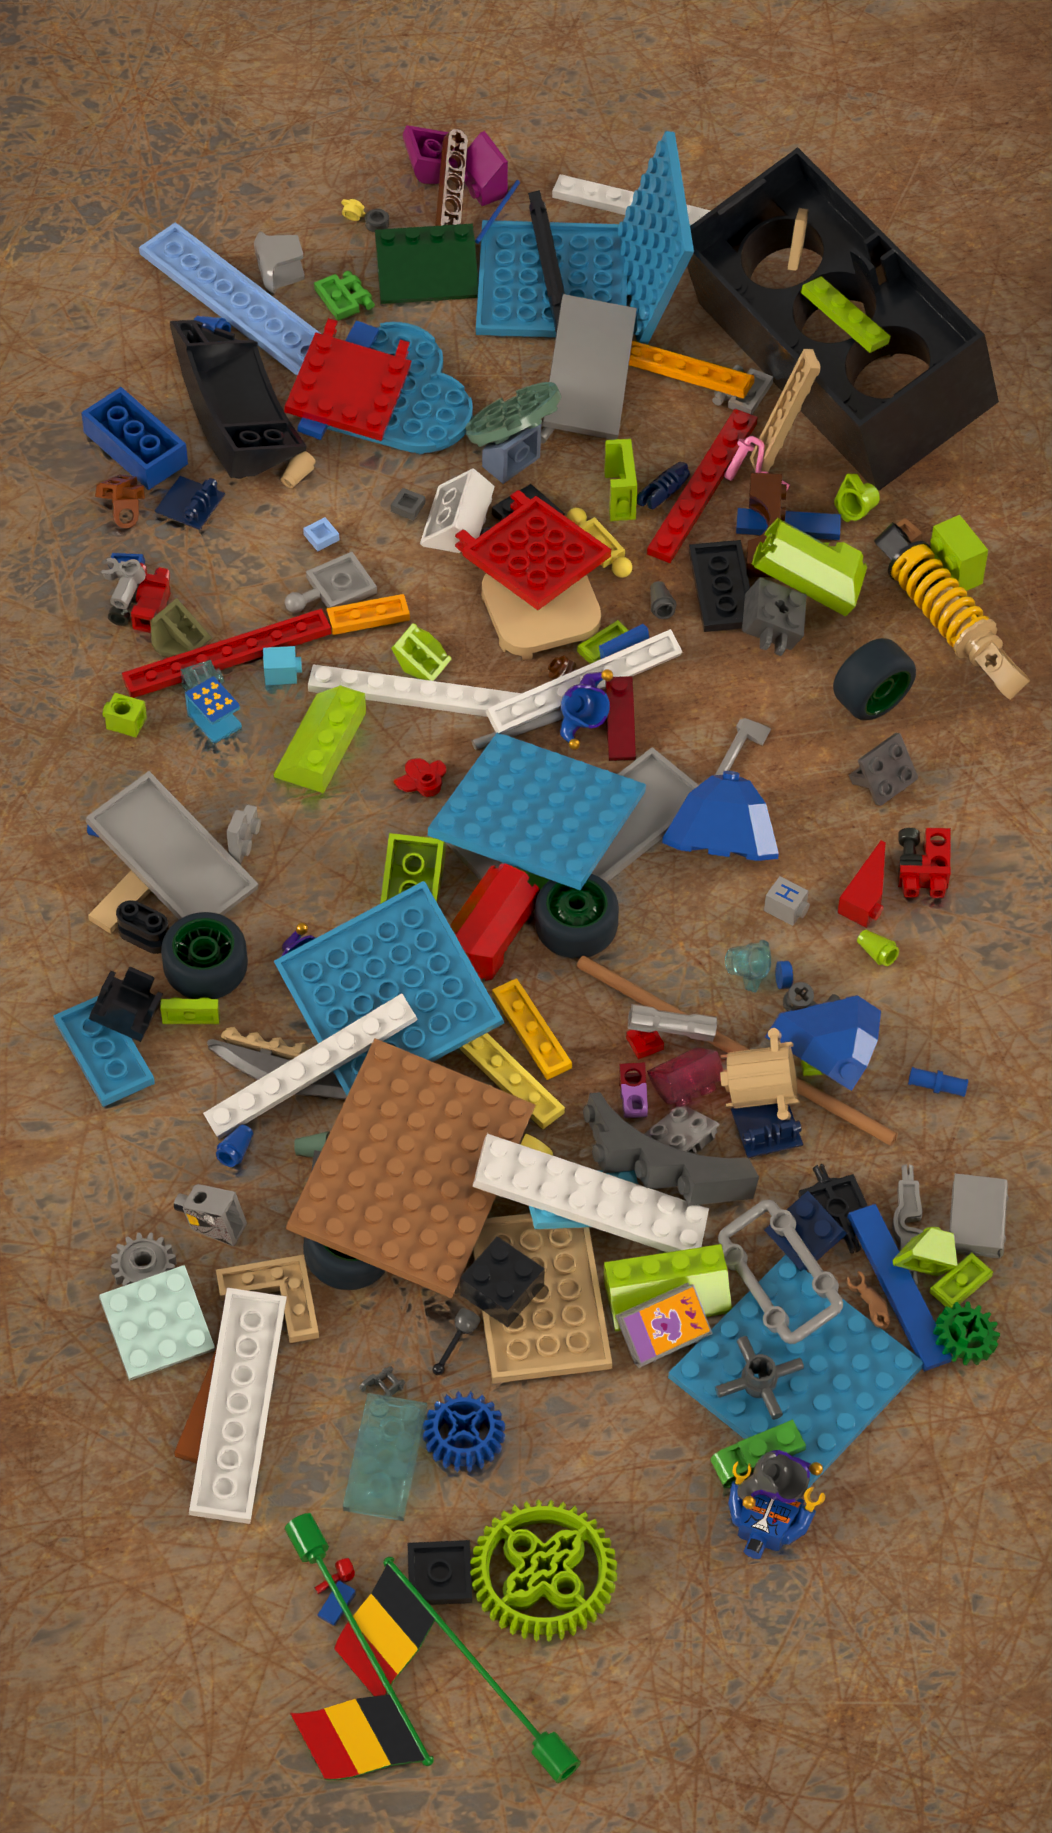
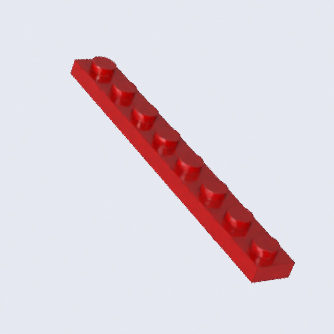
(701, 487)
(227, 652)

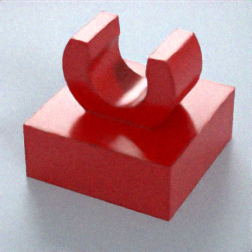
(644, 1042)

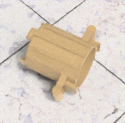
(762, 1076)

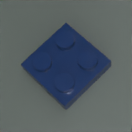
(813, 1226)

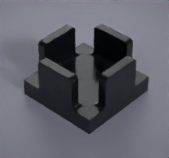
(127, 1003)

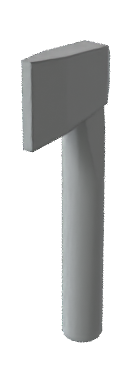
(745, 729)

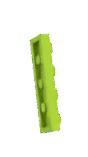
(845, 314)

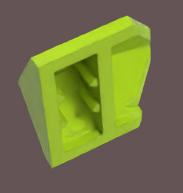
(420, 654)

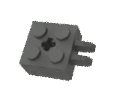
(774, 615)

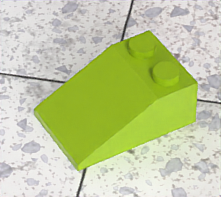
(412, 861)

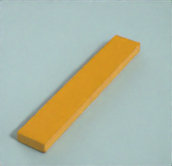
(690, 370)

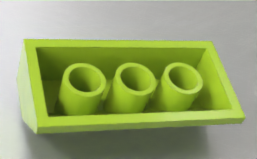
(322, 738)
(646, 1277)

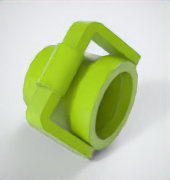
(855, 500)

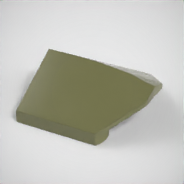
(176, 631)

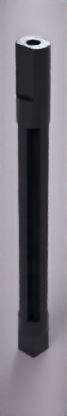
(547, 253)

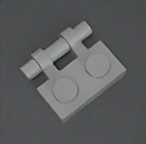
(753, 397)

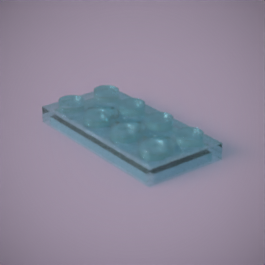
(385, 1457)

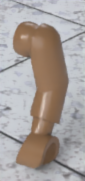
(877, 1304)

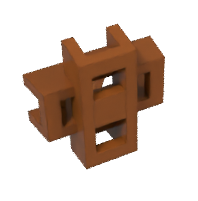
(124, 495)

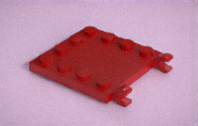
(349, 384)
(534, 551)

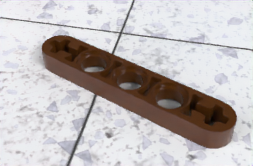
(457, 175)

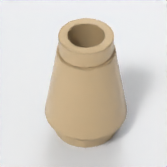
(297, 469)

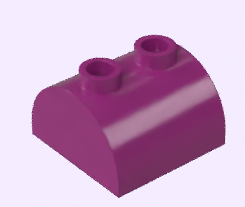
(425, 152)

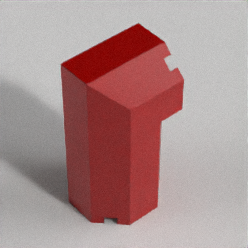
(494, 917)

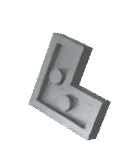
(241, 831)

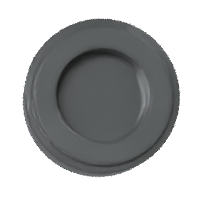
(376, 219)

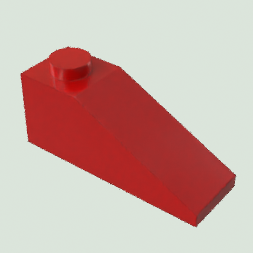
(864, 894)

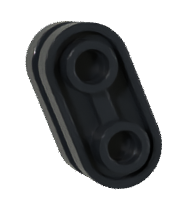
(141, 926)

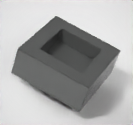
(408, 504)

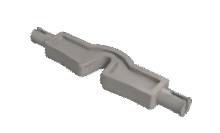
(908, 1210)

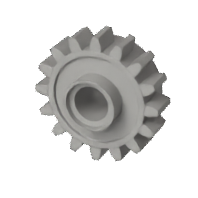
(141, 1251)

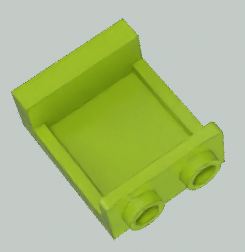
(623, 491)

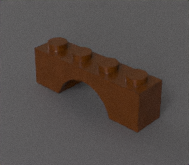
(765, 498)

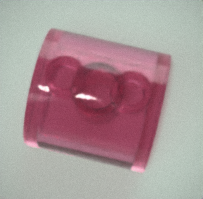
(686, 1075)

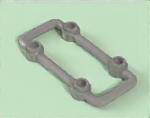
(823, 1282)

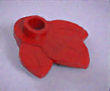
(422, 777)

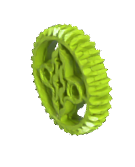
(543, 1582)

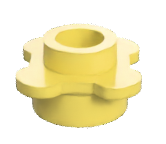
(353, 209)

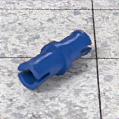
(938, 1081)

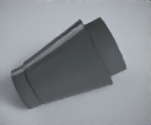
(662, 602)

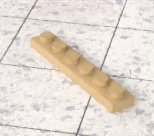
(787, 408)

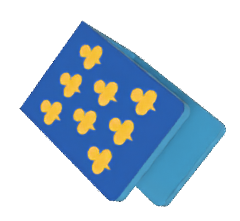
(213, 709)

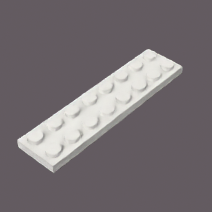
(589, 1196)
(237, 1406)

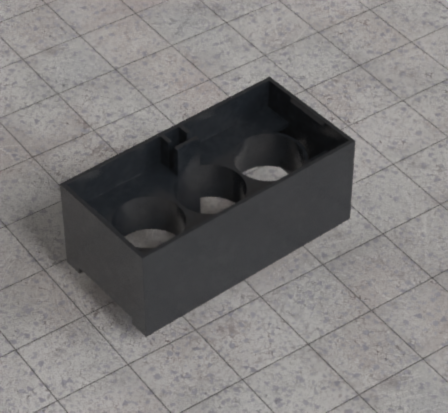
(865, 266)

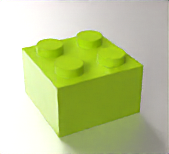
(960, 551)

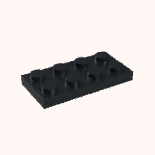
(720, 583)

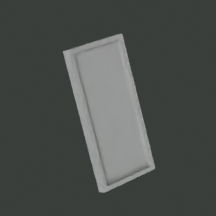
(591, 366)
(653, 814)
(170, 850)

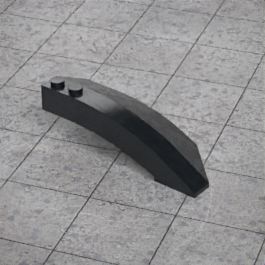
(234, 400)

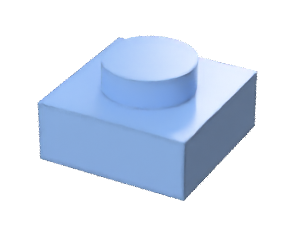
(321, 534)

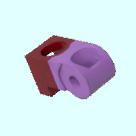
(633, 1090)

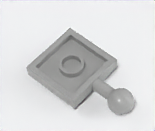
(336, 583)

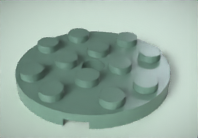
(508, 417)

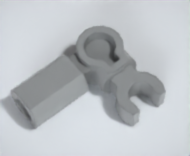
(130, 575)

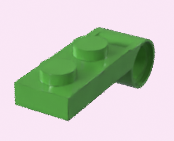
(781, 1437)

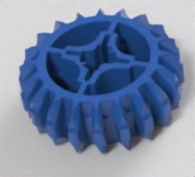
(464, 1415)

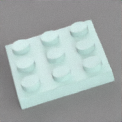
(156, 1322)

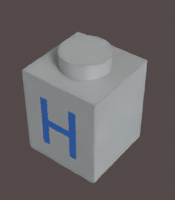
(786, 901)

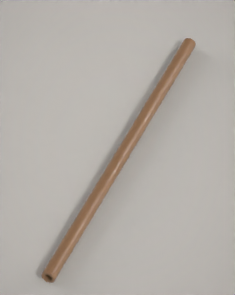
(728, 1045)

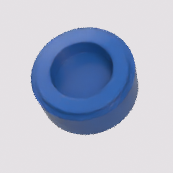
(784, 974)

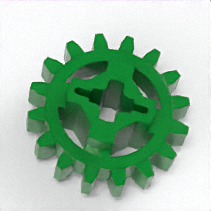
(952, 1329)

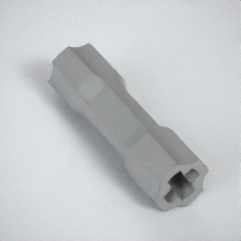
(650, 1019)

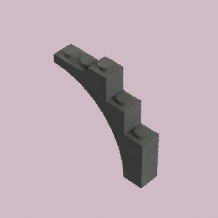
(698, 1177)

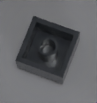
(502, 1281)

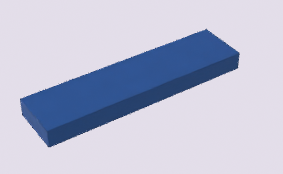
(814, 524)

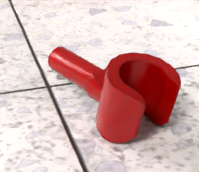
(344, 1573)

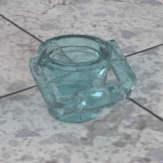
(751, 962)

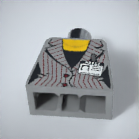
(213, 1213)

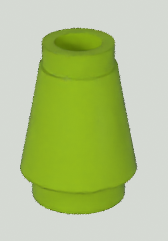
(878, 947)

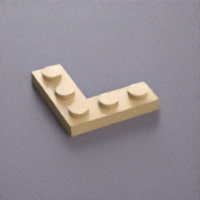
(283, 1275)

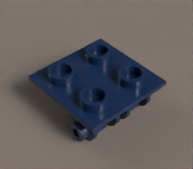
(191, 501)
(763, 1130)

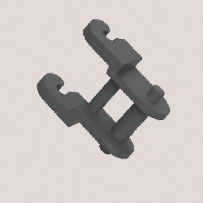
(386, 1373)

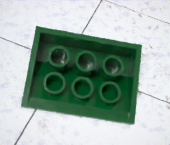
(426, 263)

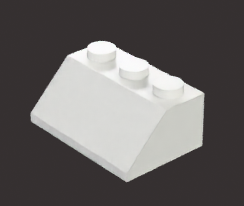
(457, 506)

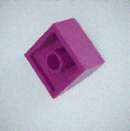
(486, 171)

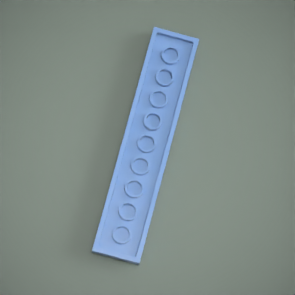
(230, 295)

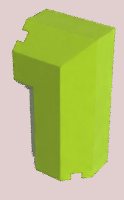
(812, 567)

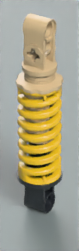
(949, 608)

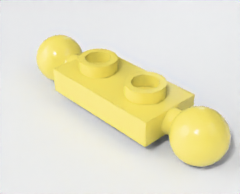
(620, 564)

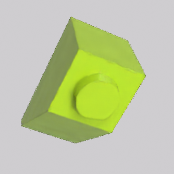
(929, 1252)

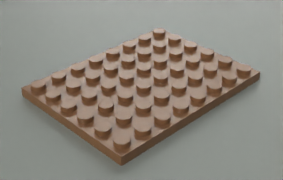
(404, 1168)

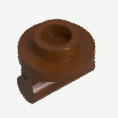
(560, 667)

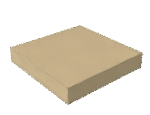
(798, 239)

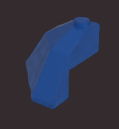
(724, 818)
(833, 1037)

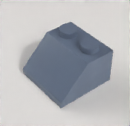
(513, 455)

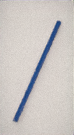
(497, 211)

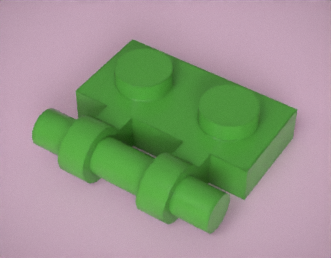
(338, 298)

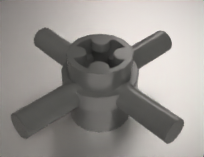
(767, 1373)

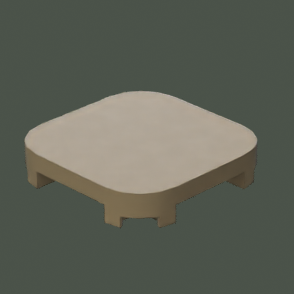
(524, 630)

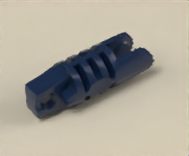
(663, 485)

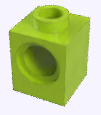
(125, 714)

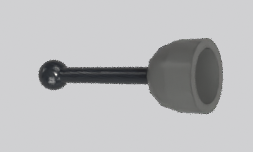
(465, 1323)

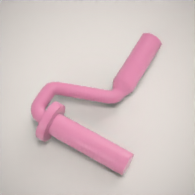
(744, 447)

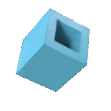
(281, 665)

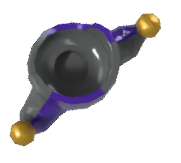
(778, 1478)

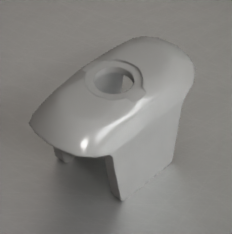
(279, 260)

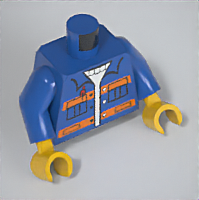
(770, 1521)

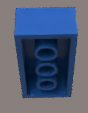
(134, 438)

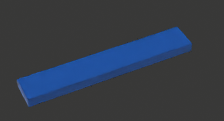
(360, 334)
(898, 1286)

